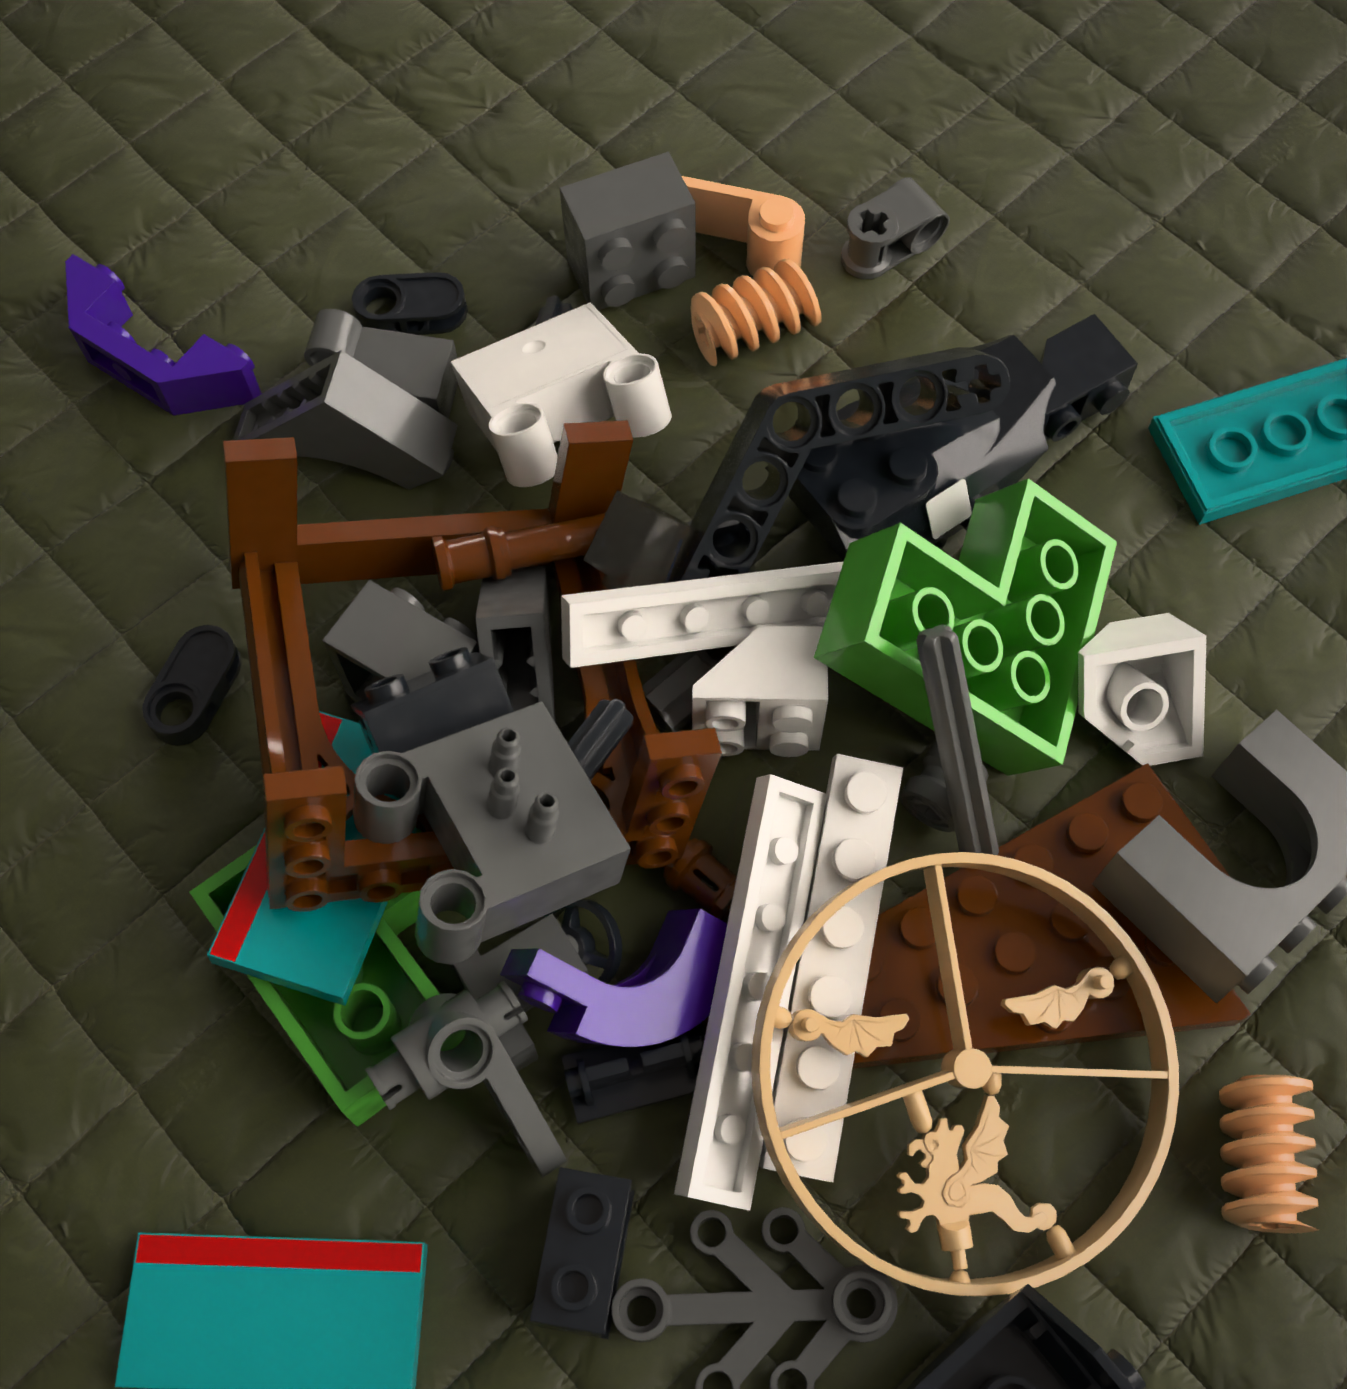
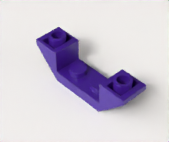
(201, 380)

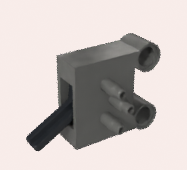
(510, 816)

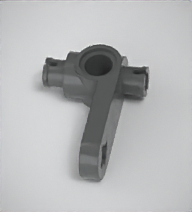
(475, 1059)

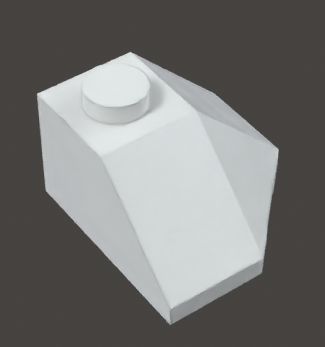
(1146, 687)

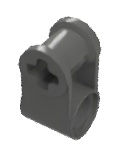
(891, 229)

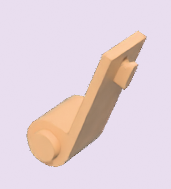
(763, 220)

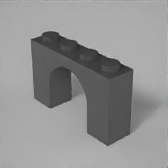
(1214, 923)

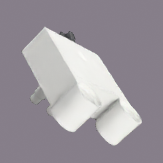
(556, 374)

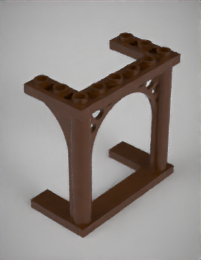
(653, 775)

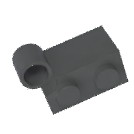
(408, 360)

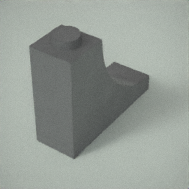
(356, 419)
(516, 633)

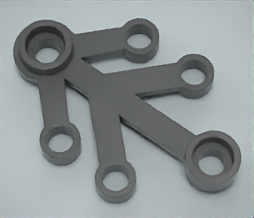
(769, 1305)

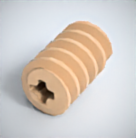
(753, 307)
(1266, 1153)

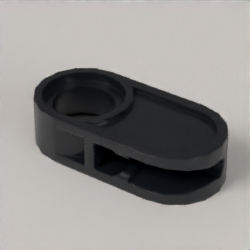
(423, 302)
(199, 671)

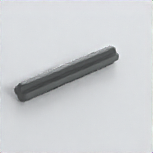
(957, 739)

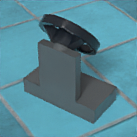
(566, 942)

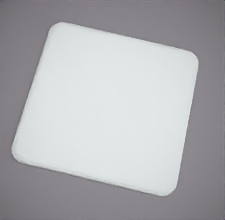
(948, 508)

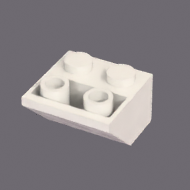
(766, 693)

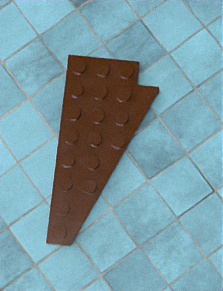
(1023, 940)

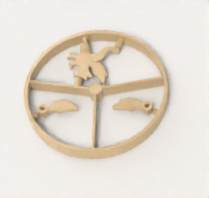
(951, 1189)

